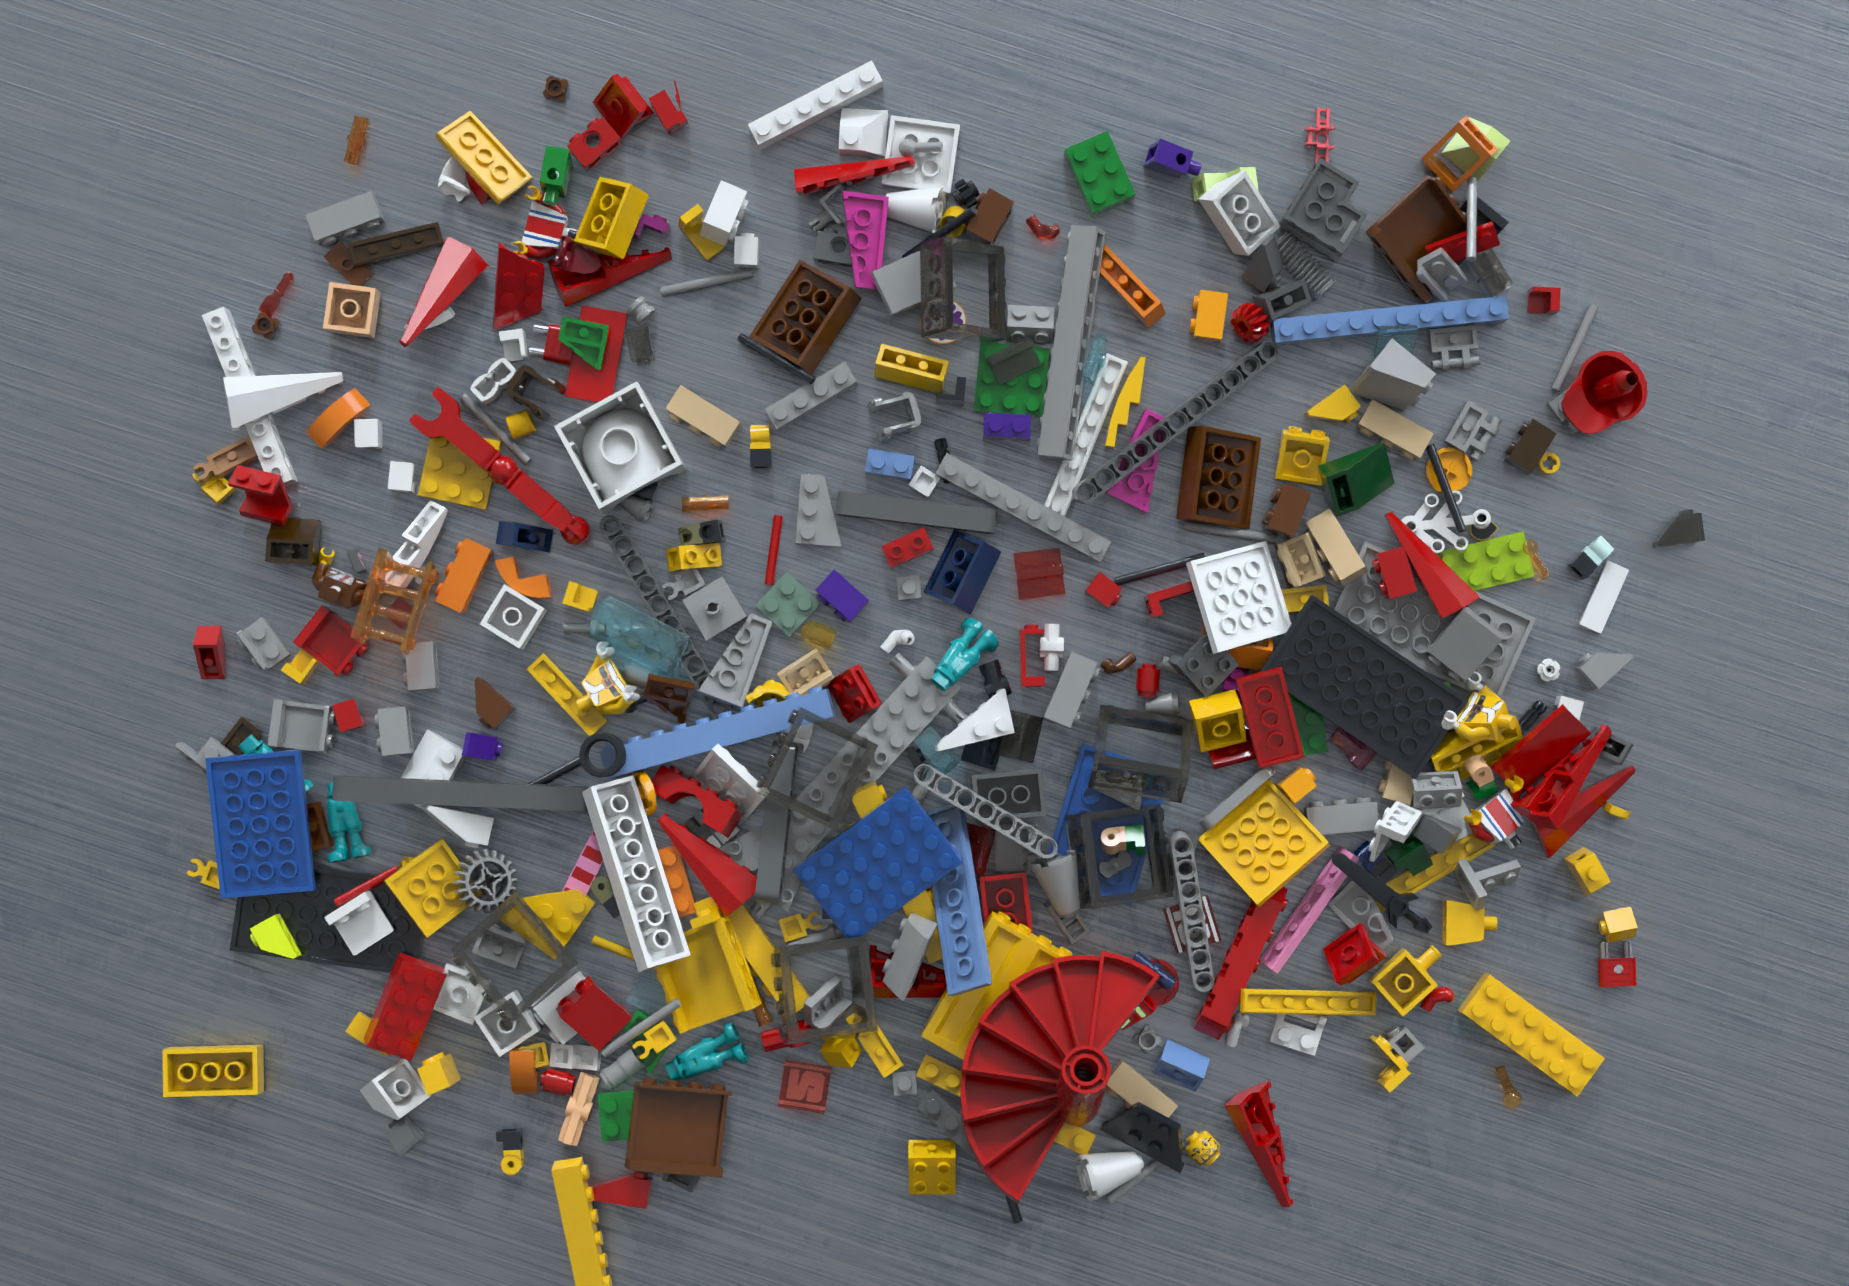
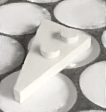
(987, 722)

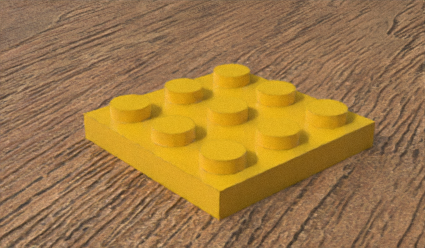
(454, 476)
(428, 888)

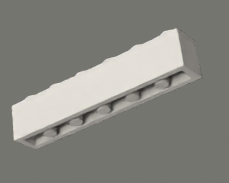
(815, 105)

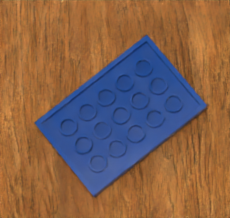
(1085, 799)
(260, 823)
(878, 864)

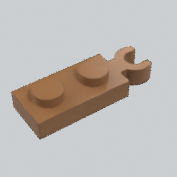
(227, 459)

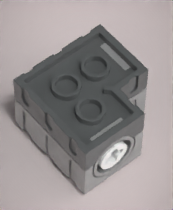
(1322, 211)

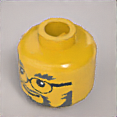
(1202, 1148)

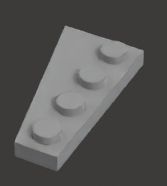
(736, 667)

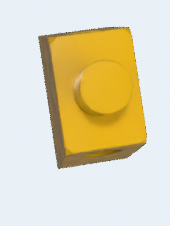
(1587, 871)
(1464, 924)

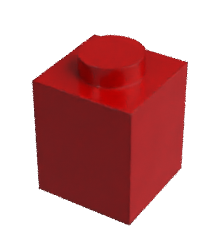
(1104, 590)

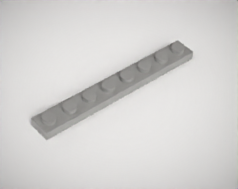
(1023, 507)

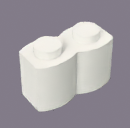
(490, 385)

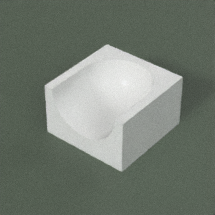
(619, 446)

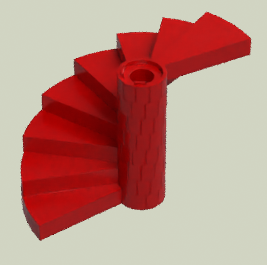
(1043, 1060)

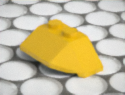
(1454, 752)

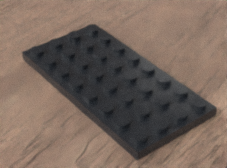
(1364, 686)
(311, 932)

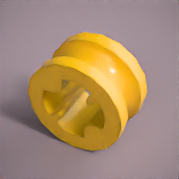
(1554, 468)

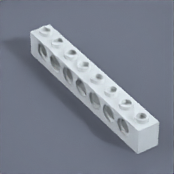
(237, 364)

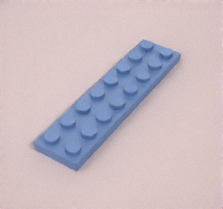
(959, 910)

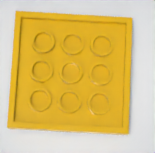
(1264, 842)

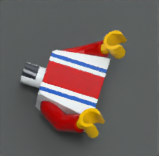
(543, 228)
(1496, 818)

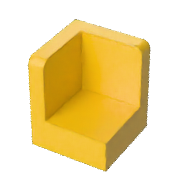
(580, 597)
(301, 667)
(841, 1052)

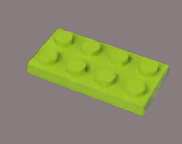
(1491, 561)

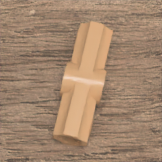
(579, 1109)

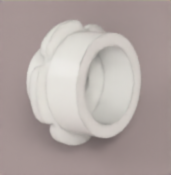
(1542, 670)

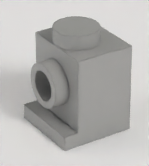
(1412, 1046)

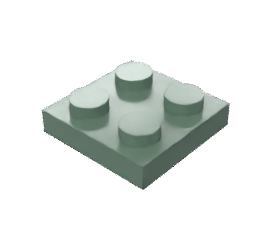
(788, 604)

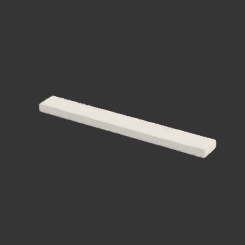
(1087, 433)

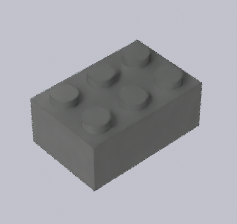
(1014, 791)

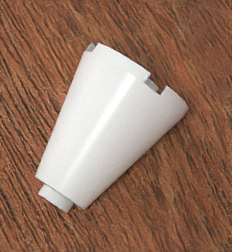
(918, 207)
(1107, 1171)

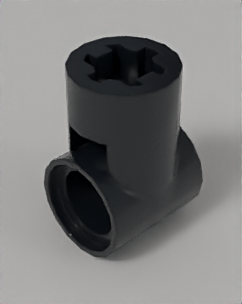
(993, 678)

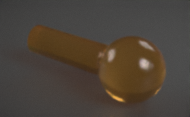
(1531, 547)
(1512, 1097)

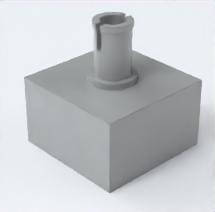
(715, 609)

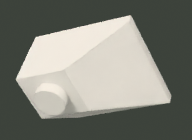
(863, 132)
(395, 1090)

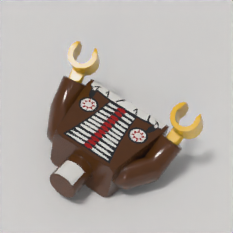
(337, 585)

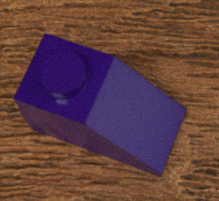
(482, 746)

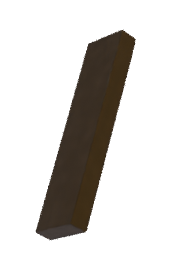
(395, 244)

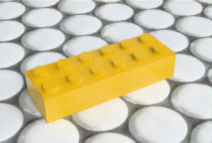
(1531, 1034)

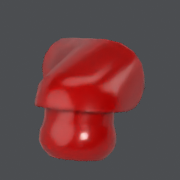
(1437, 995)

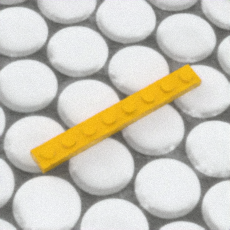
(949, 1078)

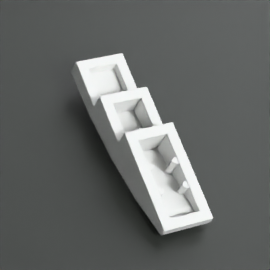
(418, 542)

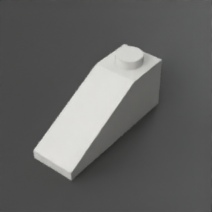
(464, 825)

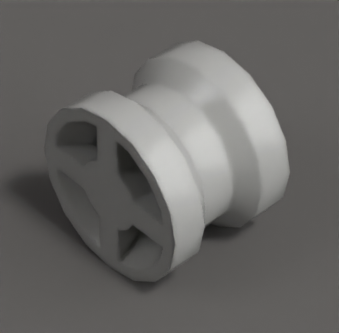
(640, 310)

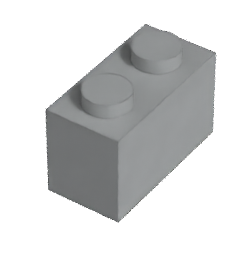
(422, 667)
(394, 731)

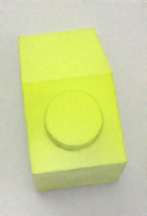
(275, 937)

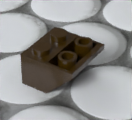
(294, 542)

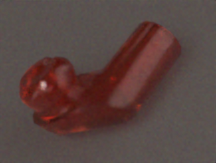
(1042, 231)

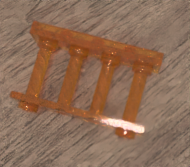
(377, 585)

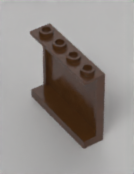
(1417, 220)
(677, 1128)

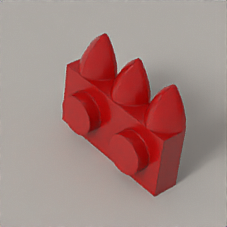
(1233, 754)

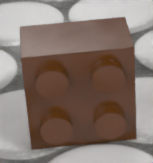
(992, 215)
(1286, 511)

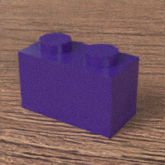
(1007, 426)
(841, 596)

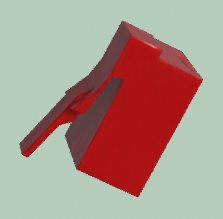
(666, 111)

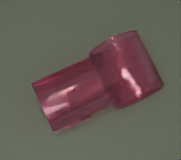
(1356, 752)

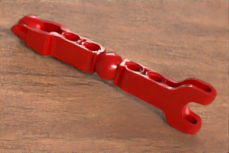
(501, 468)

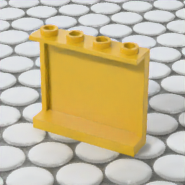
(711, 979)

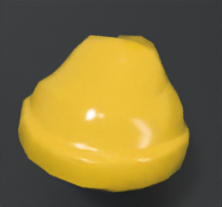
(768, 691)

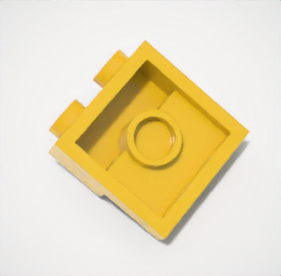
(1301, 455)

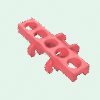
(1320, 146)

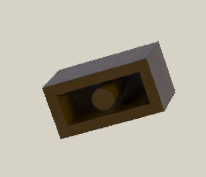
(1530, 446)

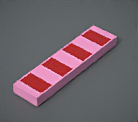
(586, 867)

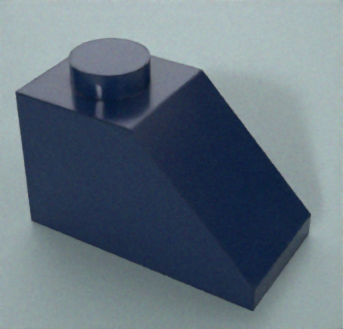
(524, 536)

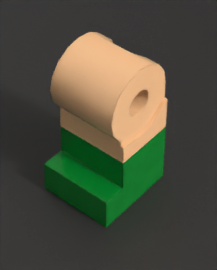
(1482, 778)
(1122, 839)

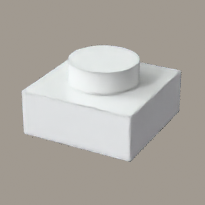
(924, 481)

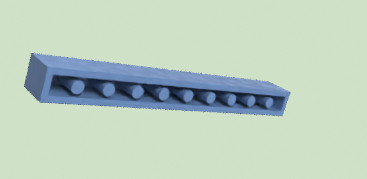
(1367, 322)
(724, 731)

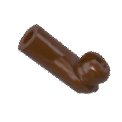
(1120, 665)

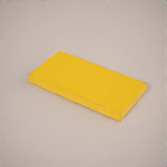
(484, 157)

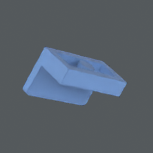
(1182, 1065)

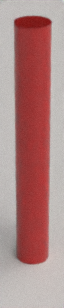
(773, 550)
(364, 887)

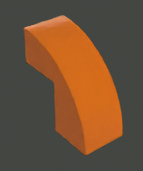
(336, 417)
(534, 587)
(522, 1072)

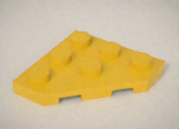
(558, 911)

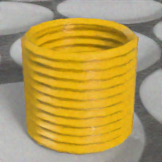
(953, 211)
(520, 424)

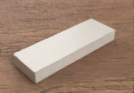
(1603, 597)

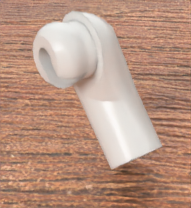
(898, 637)
(1238, 1022)

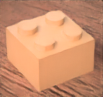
(351, 310)

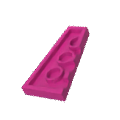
(866, 234)
(1138, 484)

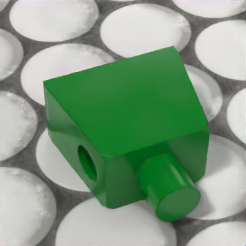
(555, 174)

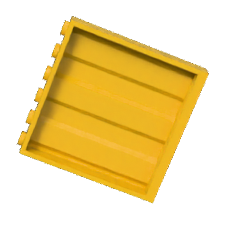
(1011, 953)

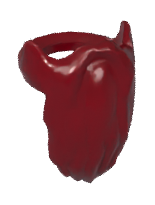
(576, 258)

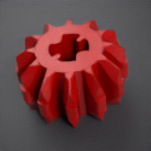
(1250, 322)

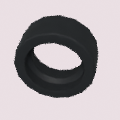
(620, 755)

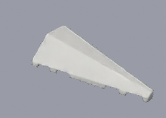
(257, 396)

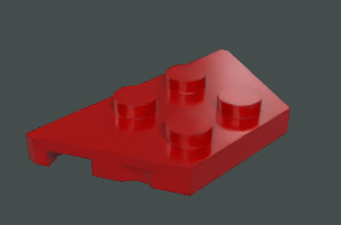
(516, 287)

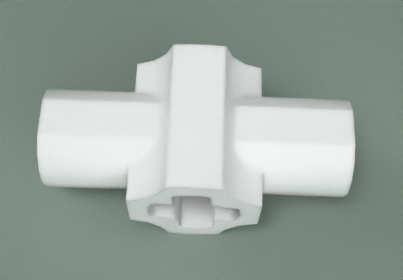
(1051, 647)

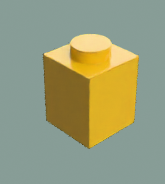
(1618, 924)

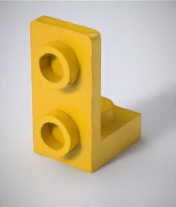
(691, 226)
(693, 557)

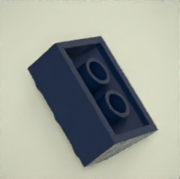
(962, 571)

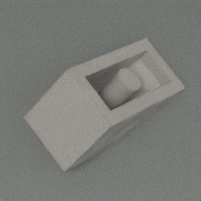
(1601, 667)

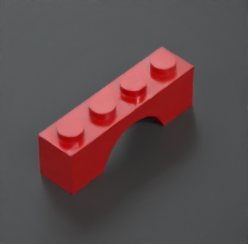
(717, 814)

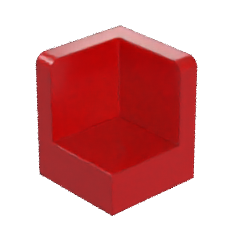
(1544, 300)
(348, 716)

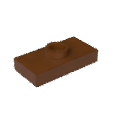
(341, 261)

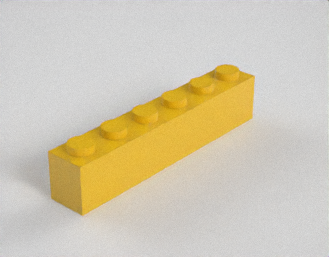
(758, 952)
(580, 1222)

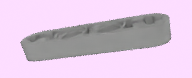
(1236, 797)

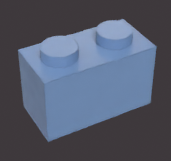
(889, 465)

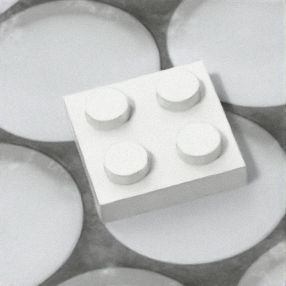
(459, 996)

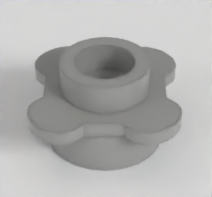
(1147, 1033)

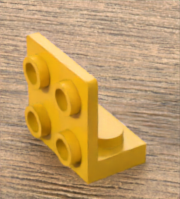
(1393, 1076)
(932, 1167)

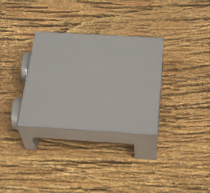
(301, 726)

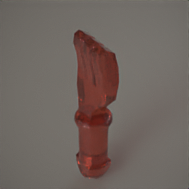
(272, 301)

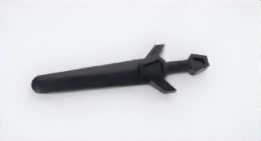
(1393, 902)

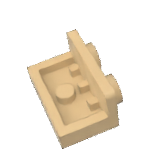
(1300, 560)
(806, 673)

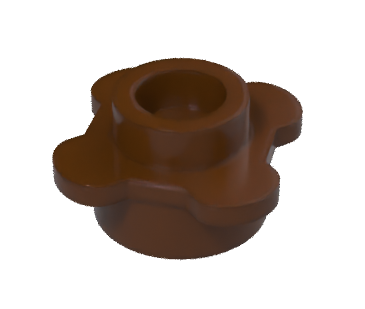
(553, 82)
(263, 319)

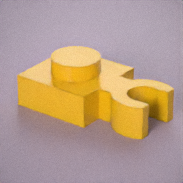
(215, 489)
(209, 873)
(795, 926)
(657, 1038)

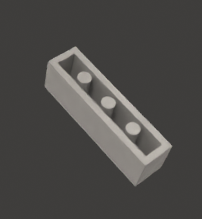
(811, 397)

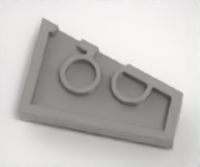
(815, 514)
(1357, 907)

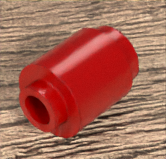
(1148, 680)
(557, 1082)

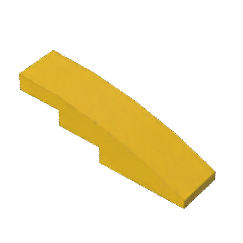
(1129, 396)

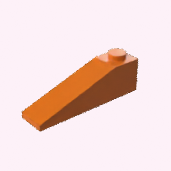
(1130, 289)

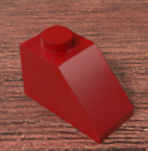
(210, 652)

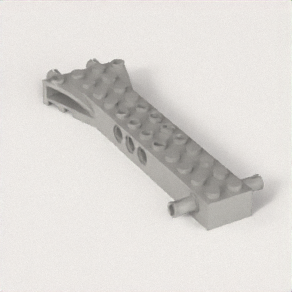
(893, 729)

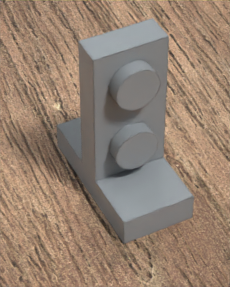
(1478, 883)

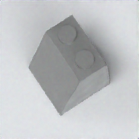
(1394, 378)
(1463, 644)

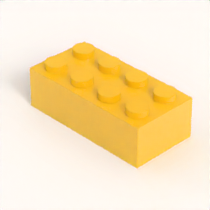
(213, 1070)

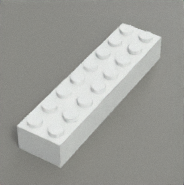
(636, 873)

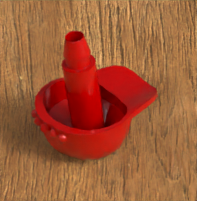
(1604, 392)

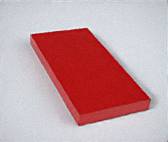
(583, 379)
(1270, 717)
(1542, 748)

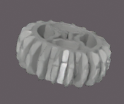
(481, 873)

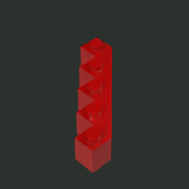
(1238, 965)

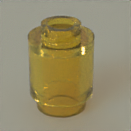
(818, 634)

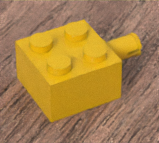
(1218, 720)
(1405, 979)

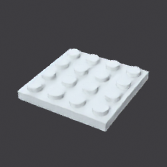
(1239, 596)

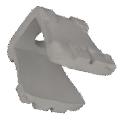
(912, 411)

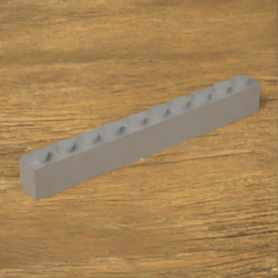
(1071, 342)

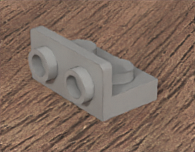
(1440, 273)
(263, 644)
(1436, 790)

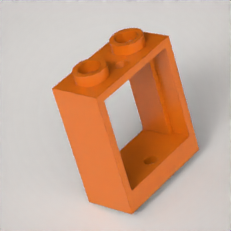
(1474, 138)

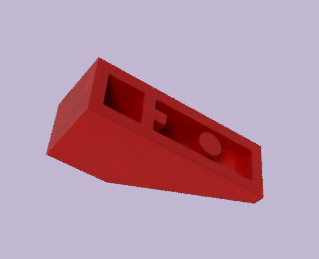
(625, 1190)

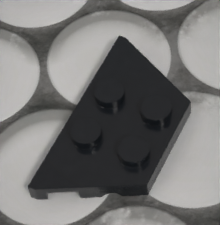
(1148, 1133)

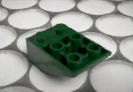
(1356, 478)

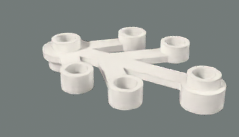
(1441, 523)

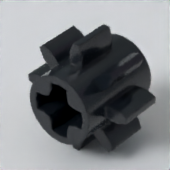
(965, 193)

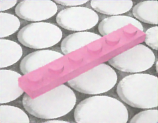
(1305, 914)

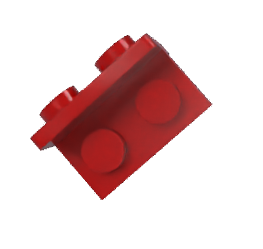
(854, 693)

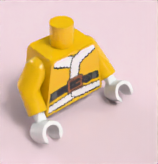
(606, 686)
(1482, 716)

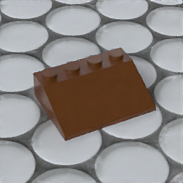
(806, 316)
(1218, 477)

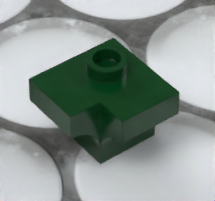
(1409, 854)

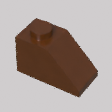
(491, 705)

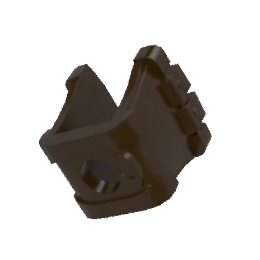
(520, 383)

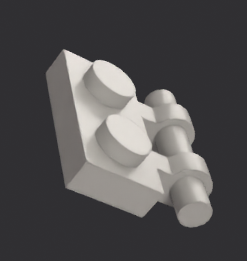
(1450, 340)
(1466, 427)

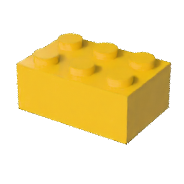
(611, 217)

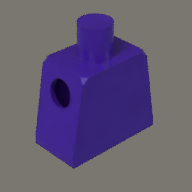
(1163, 157)

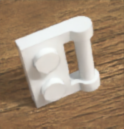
(1297, 1036)

